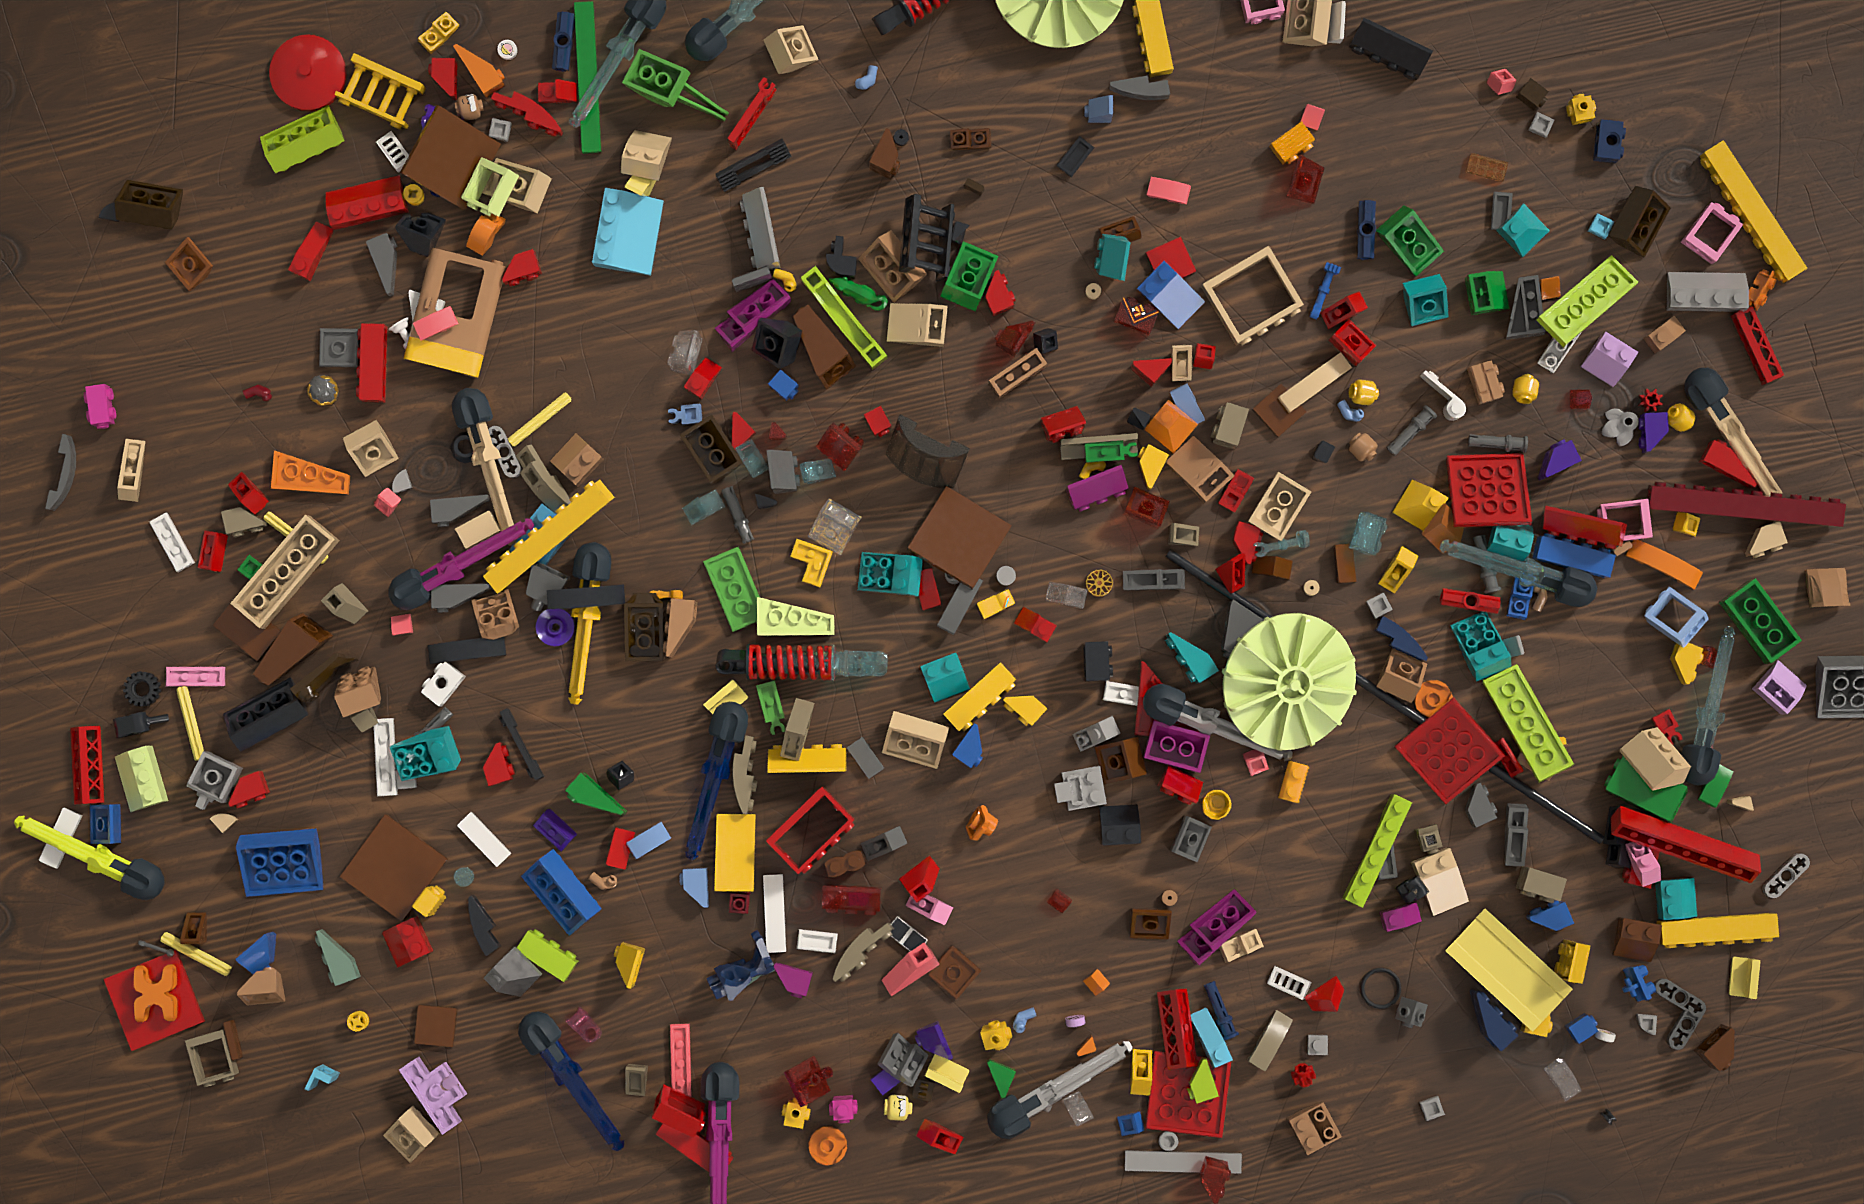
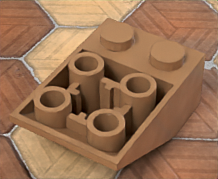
(1199, 469)
(681, 621)
(358, 691)

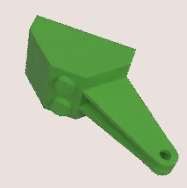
(663, 82)

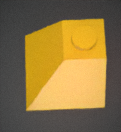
(1419, 504)
(629, 962)

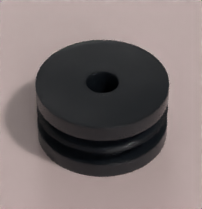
(901, 133)
(1608, 1116)

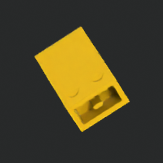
(1572, 961)

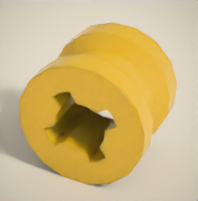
(416, 198)
(356, 1024)

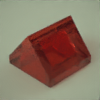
(1580, 399)
(777, 433)
(1709, 656)
(1059, 901)

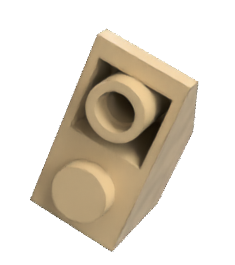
(1766, 538)

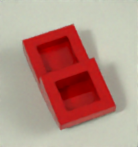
(1236, 490)

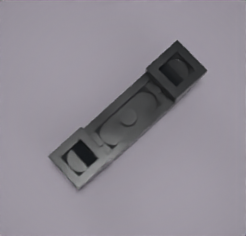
(585, 597)
(466, 650)

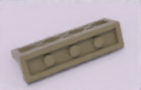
(1074, 447)

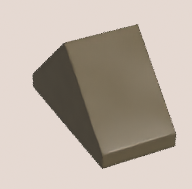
(1183, 534)
(636, 1079)

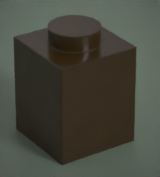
(1533, 94)

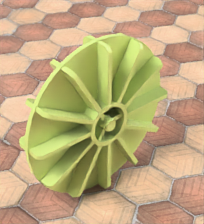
(1059, 21)
(1289, 681)

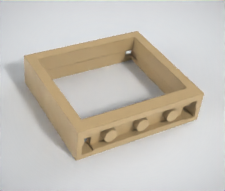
(1235, 270)

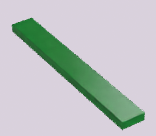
(586, 72)

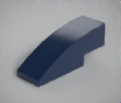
(1400, 639)

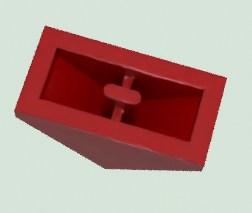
(740, 431)
(1233, 573)
(1326, 997)

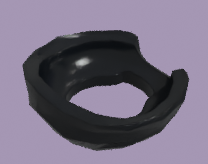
(464, 458)

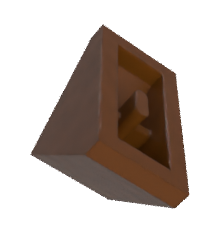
(1272, 566)
(194, 929)

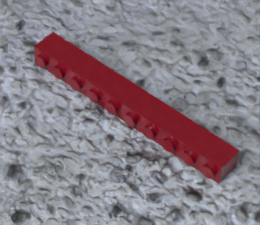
(1746, 505)

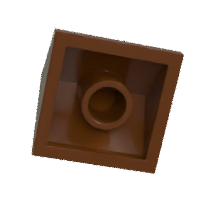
(1150, 923)

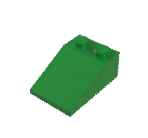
(1410, 240)
(969, 276)
(589, 793)

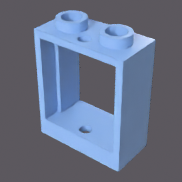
(1688, 630)

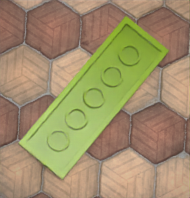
(1587, 301)
(1528, 723)

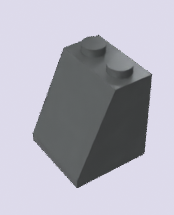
(1237, 624)

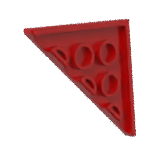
(1143, 721)

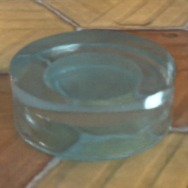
(464, 876)

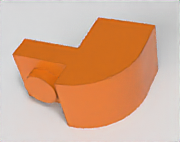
(484, 232)

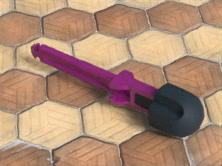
(413, 588)
(719, 1087)

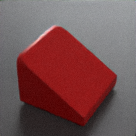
(1204, 356)

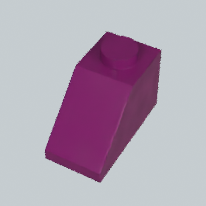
(1400, 917)
(794, 979)

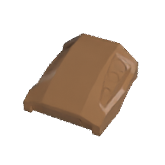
(1827, 587)
(495, 615)

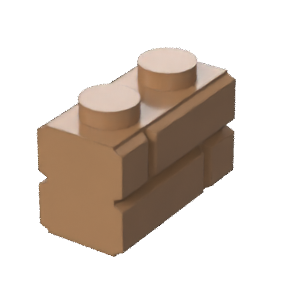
(1485, 382)

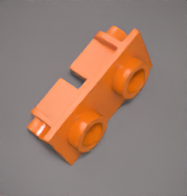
(1764, 282)

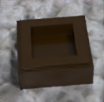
(974, 187)

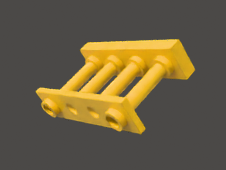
(378, 72)

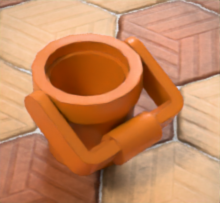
(981, 822)

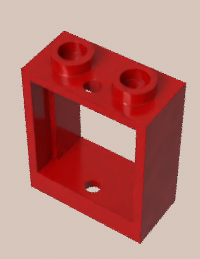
(679, 1111)

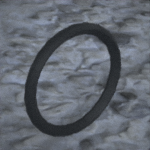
(1397, 982)

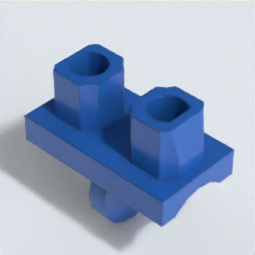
(1635, 983)

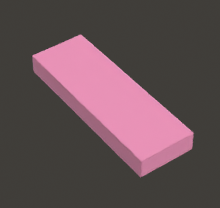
(195, 676)

